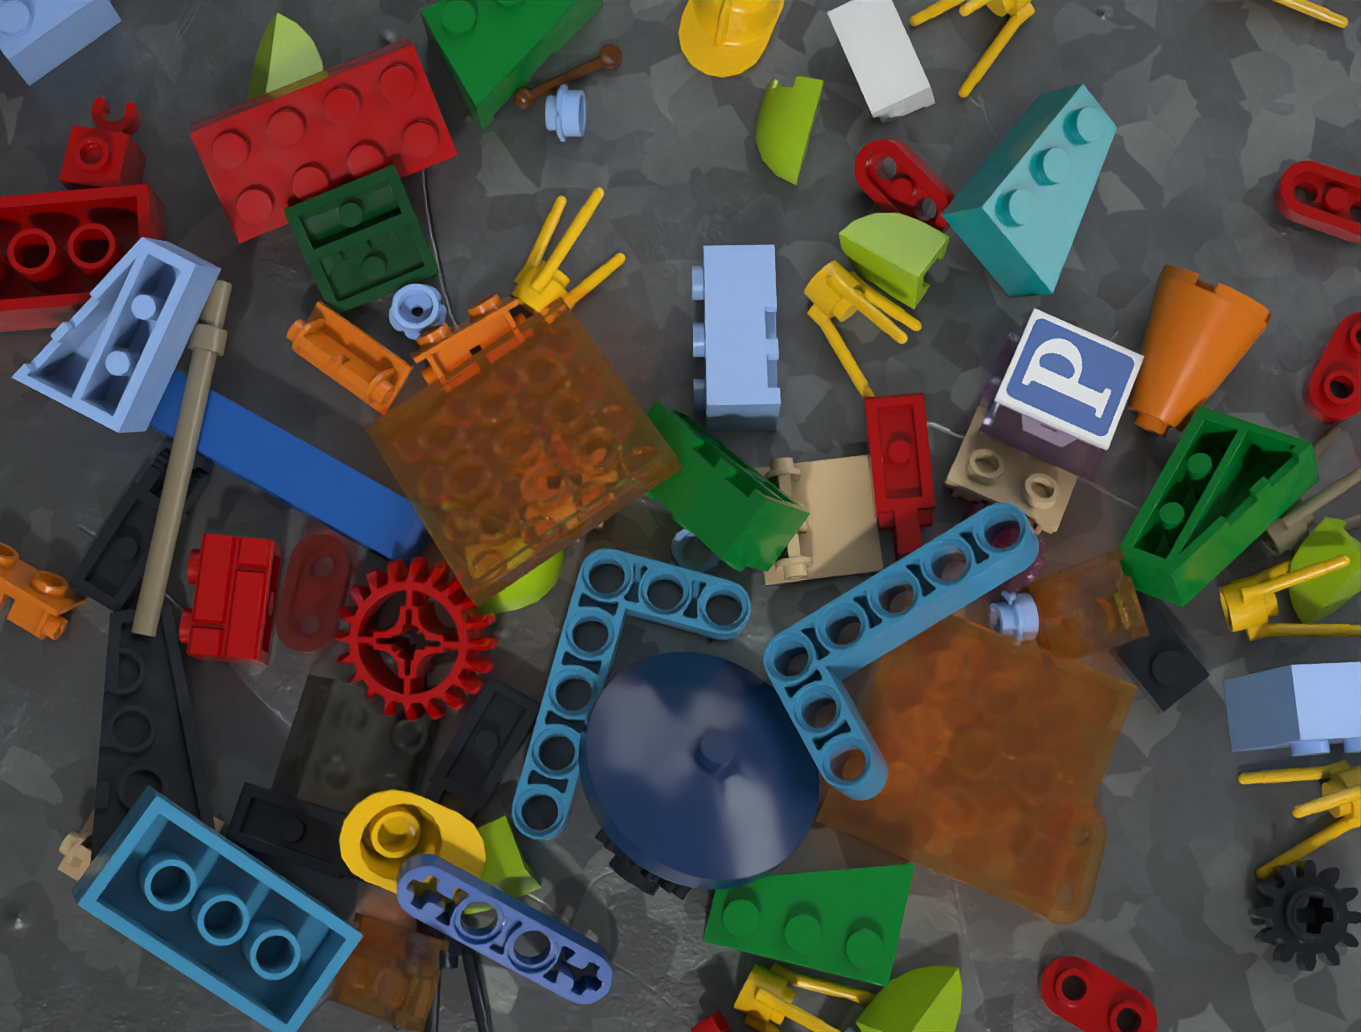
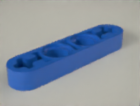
(500, 935)

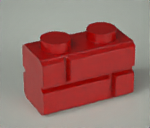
(232, 599)

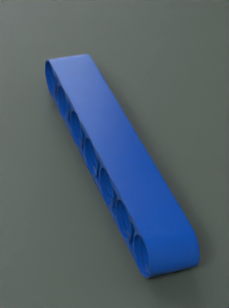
(299, 475)

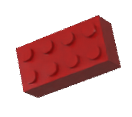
(321, 136)
(64, 245)

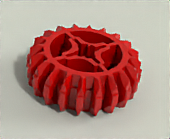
(413, 665)

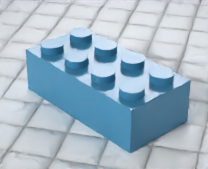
(216, 913)

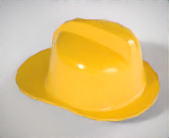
(727, 35)
(399, 825)

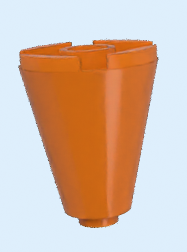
(1190, 347)

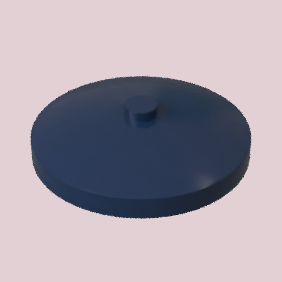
(697, 771)

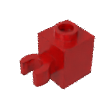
(104, 154)

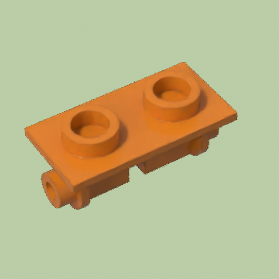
(449, 347)
(350, 357)
(37, 594)

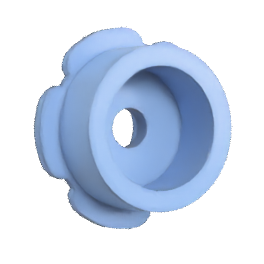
(566, 113)
(416, 296)
(1014, 615)

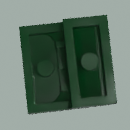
(361, 240)

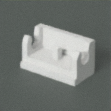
(881, 58)

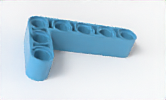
(883, 632)
(596, 667)

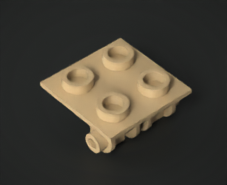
(1007, 475)
(841, 527)

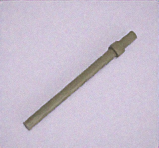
(207, 343)

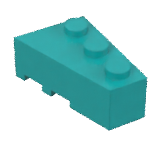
(1034, 191)

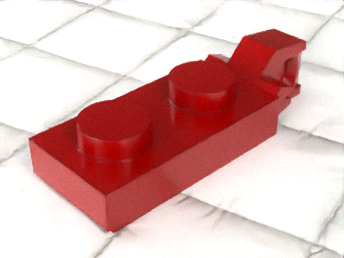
(900, 467)

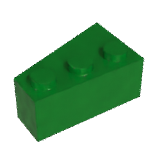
(500, 43)
(722, 496)
(1213, 502)
(818, 919)

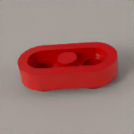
(908, 186)
(1331, 196)
(1336, 362)
(1100, 997)

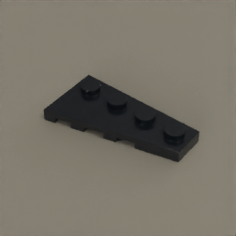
(146, 727)

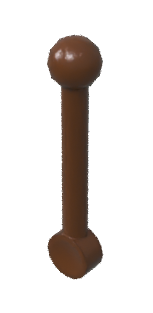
(608, 58)

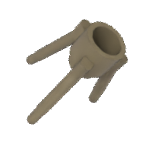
(1292, 526)

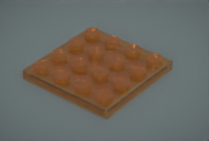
(521, 451)
(984, 758)

